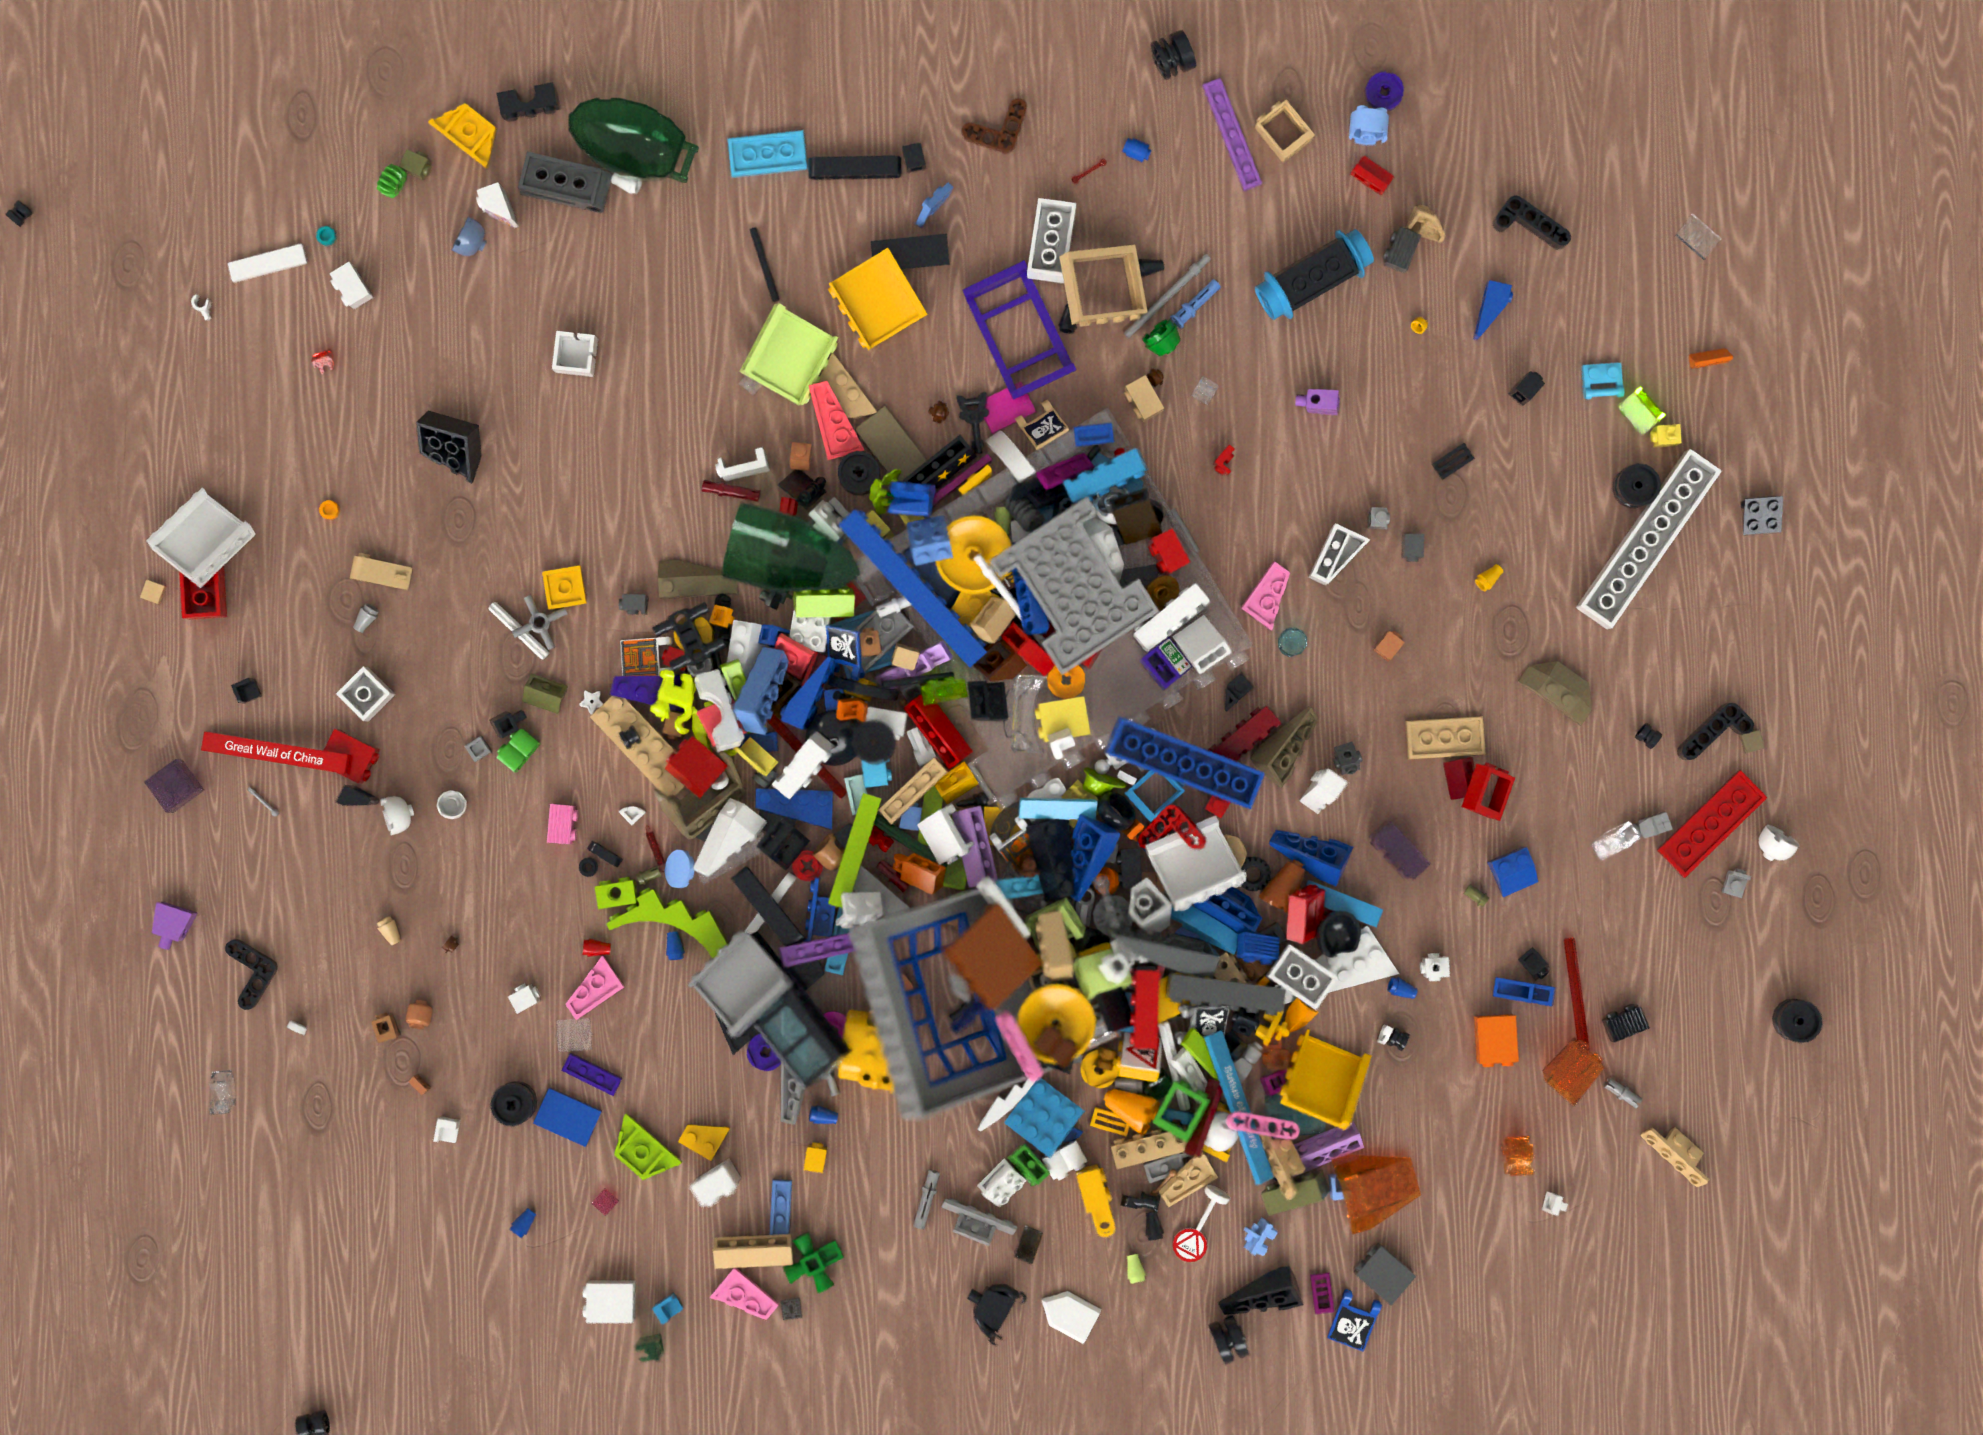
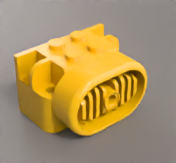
(866, 1060)

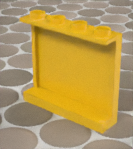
(877, 299)
(1324, 1081)

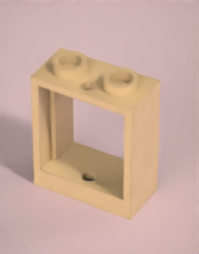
(1307, 134)

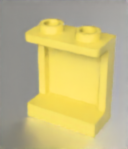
(1061, 715)

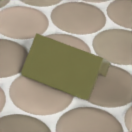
(544, 693)

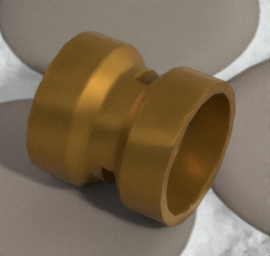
(1109, 1055)

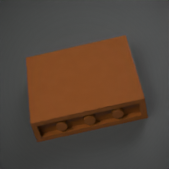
(992, 957)

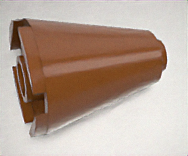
(1284, 883)

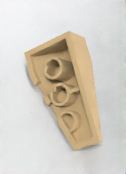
(1425, 223)

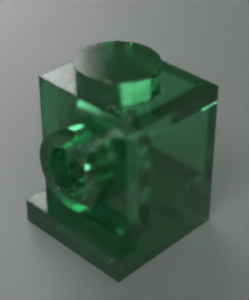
(1158, 1091)

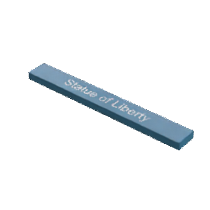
(1237, 1103)

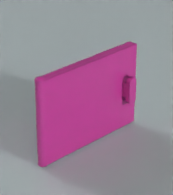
(1004, 409)

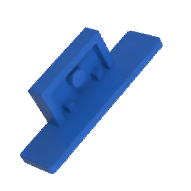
(822, 914)

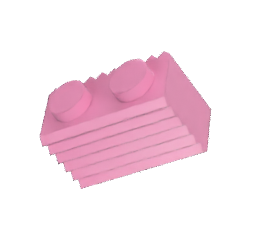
(561, 824)

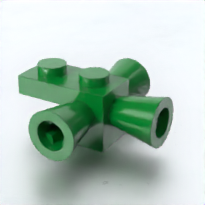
(814, 1262)

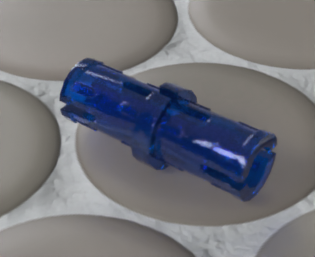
(962, 1022)

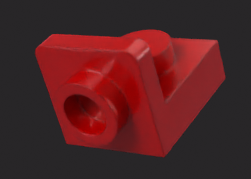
(1225, 457)

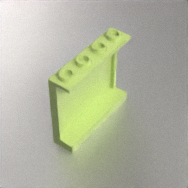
(788, 355)

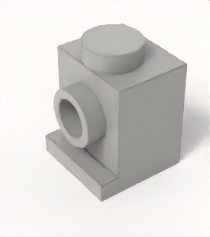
(1378, 518)

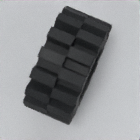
(1264, 877)

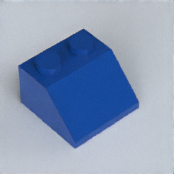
(1513, 871)

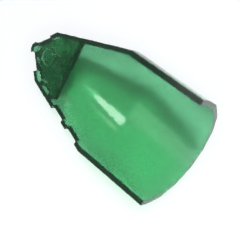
(784, 553)

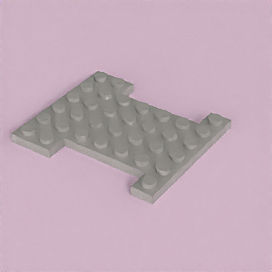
(1075, 587)

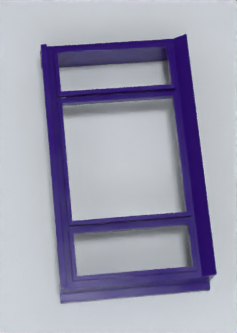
(995, 281)

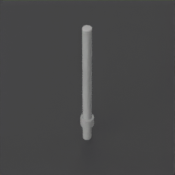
(1194, 270)

